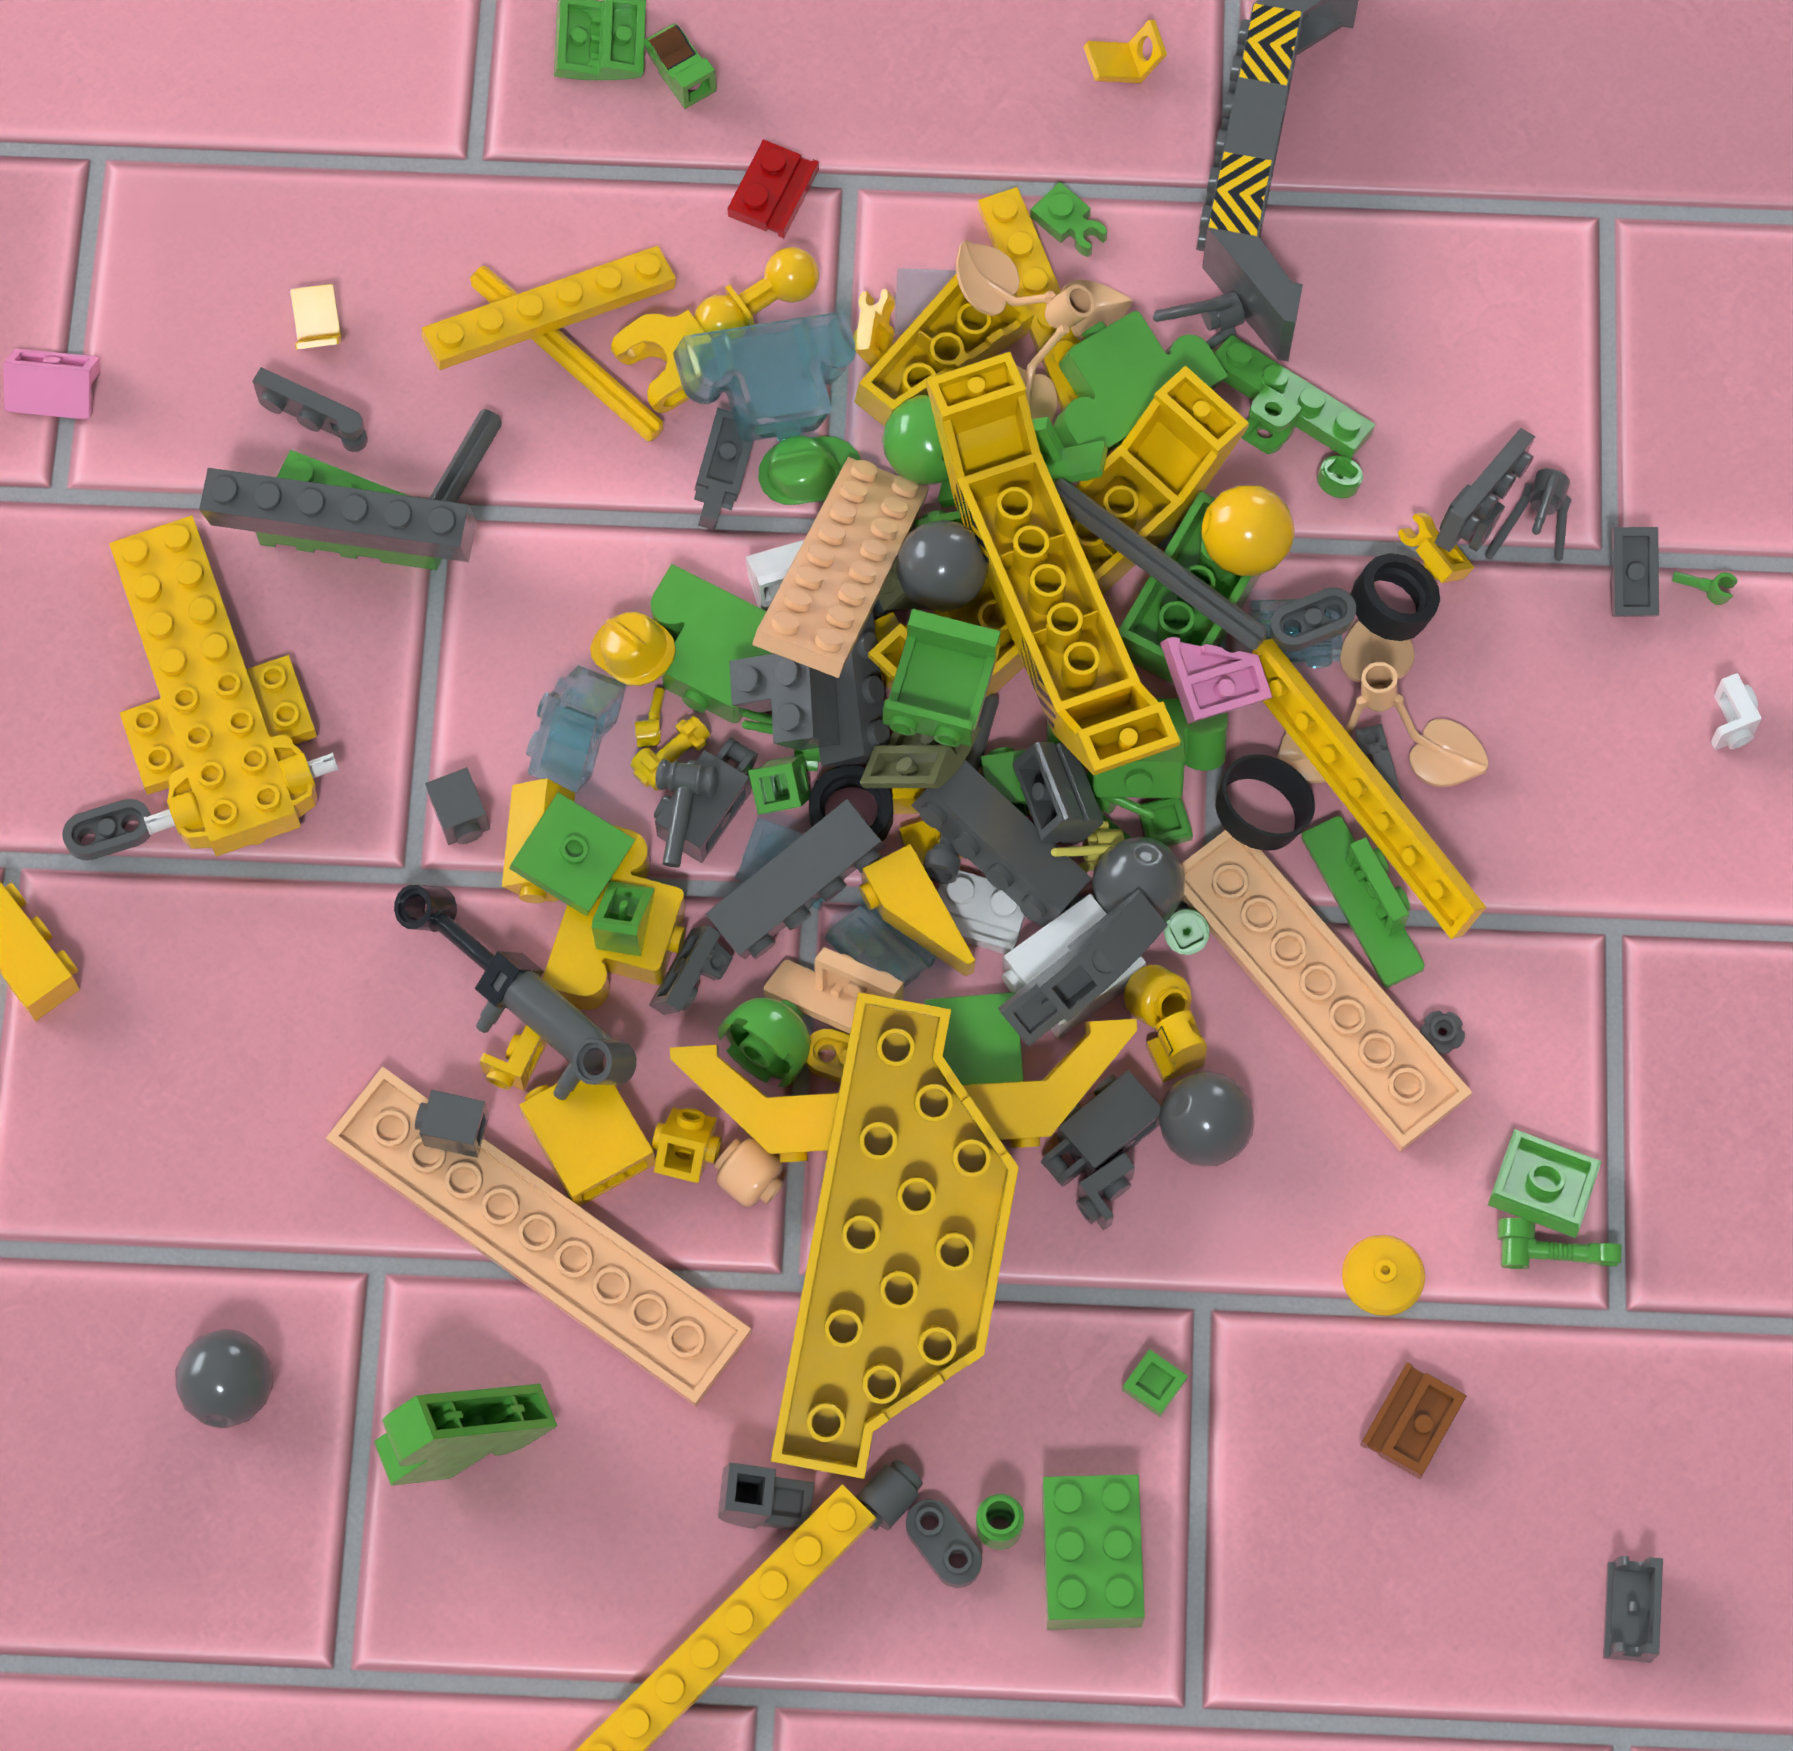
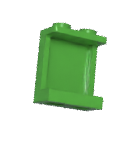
(942, 679)

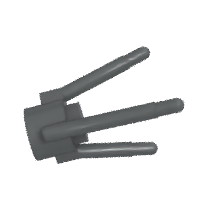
(1218, 314)
(1546, 497)

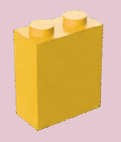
(587, 1138)

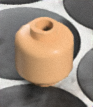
(749, 1172)

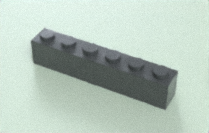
(338, 514)

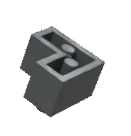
(799, 697)

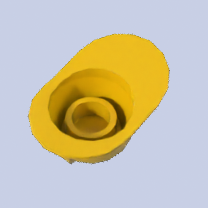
(633, 648)

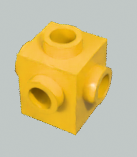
(685, 1144)

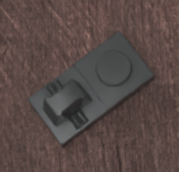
(1635, 572)
(697, 957)

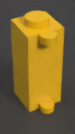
(527, 807)

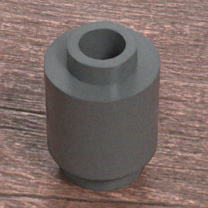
(890, 1493)

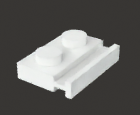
(982, 912)

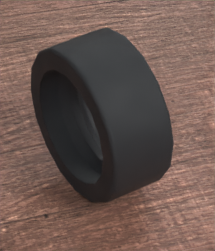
(1413, 579)
(845, 777)

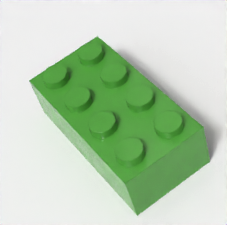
(1164, 615)

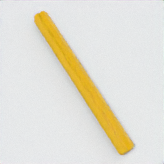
(578, 364)

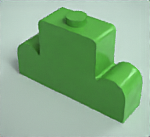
(1117, 377)
(708, 633)
(1163, 773)
(450, 1431)

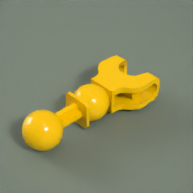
(788, 276)

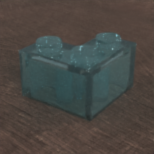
(573, 725)

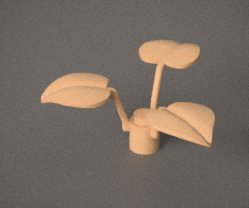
(991, 279)
(1444, 753)

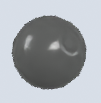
(941, 566)
(1139, 865)
(1206, 1119)
(224, 1378)

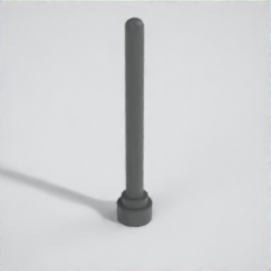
(942, 860)

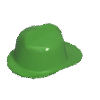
(803, 468)

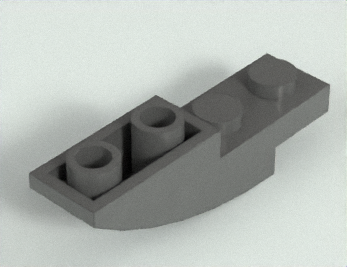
(1086, 970)

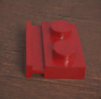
(773, 188)

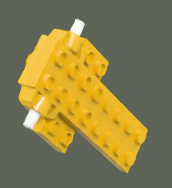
(219, 730)

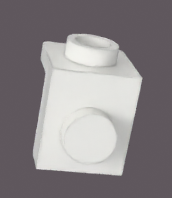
(1740, 710)

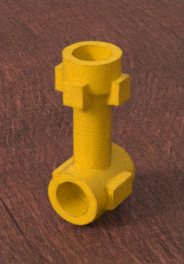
(691, 734)

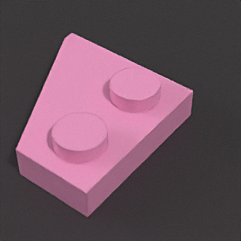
(1213, 679)

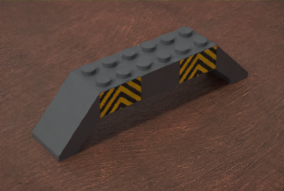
(1247, 157)

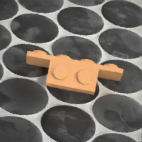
(832, 988)

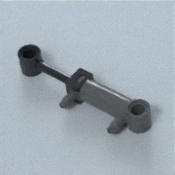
(517, 984)

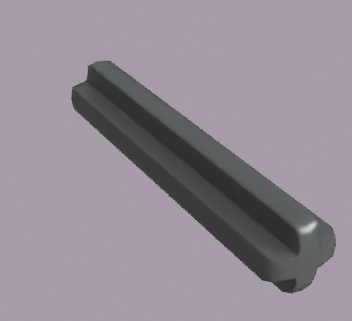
(467, 457)

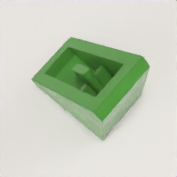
(622, 918)

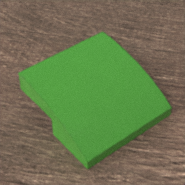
(599, 39)
(979, 1039)

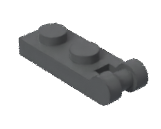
(310, 409)

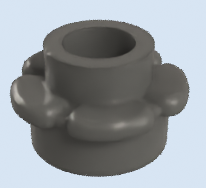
(1443, 1043)

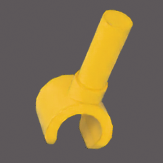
(648, 731)

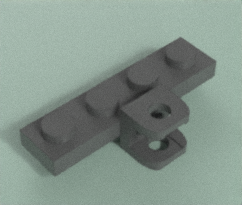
(1478, 504)

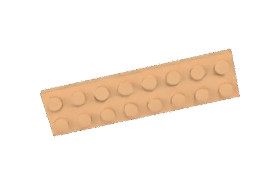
(841, 567)
(1321, 990)

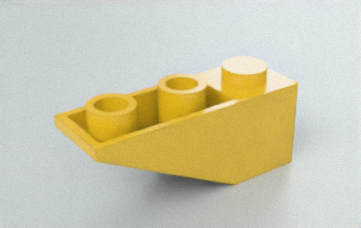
(27, 961)

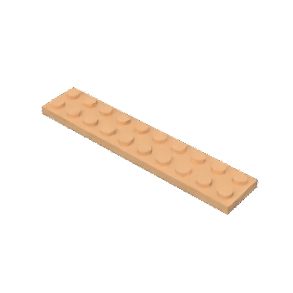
(544, 1242)

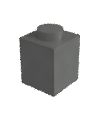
(458, 807)
(452, 1123)

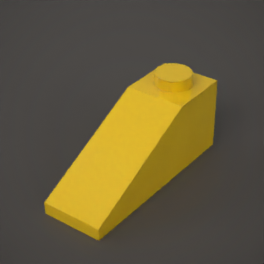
(913, 906)

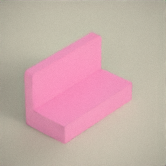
(49, 383)

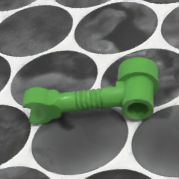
(1521, 1246)

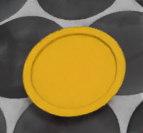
(1383, 1275)

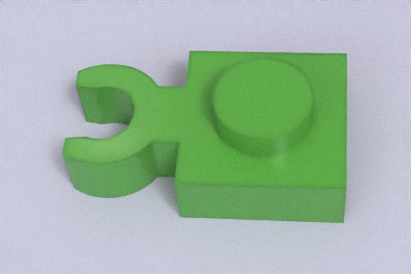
(1066, 215)

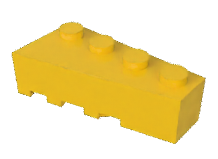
(938, 341)

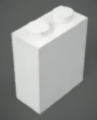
(1049, 945)

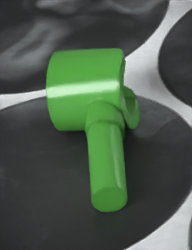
(1709, 586)

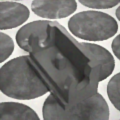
(1633, 1609)

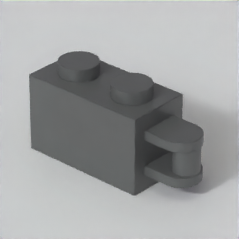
(712, 815)
(1103, 1128)

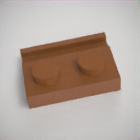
(1413, 1420)

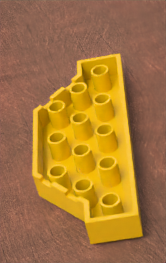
(898, 1241)

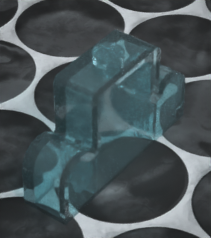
(769, 372)

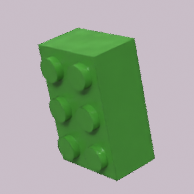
(1092, 1552)

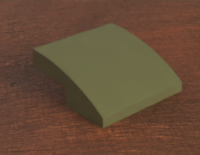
(913, 762)

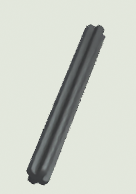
(1161, 566)

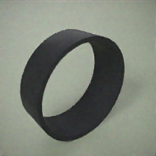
(1280, 776)

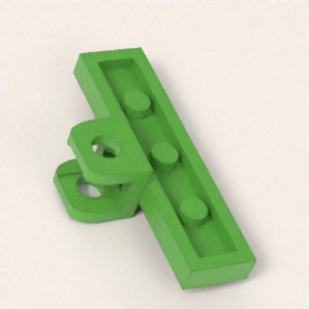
(1288, 402)

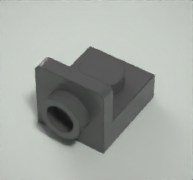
(1107, 1182)

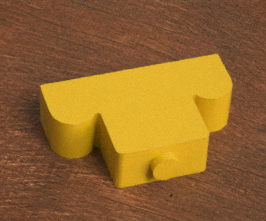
(581, 970)

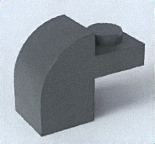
(757, 1498)

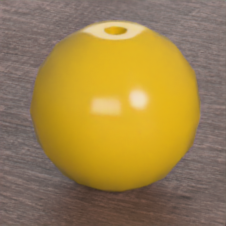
(1248, 530)

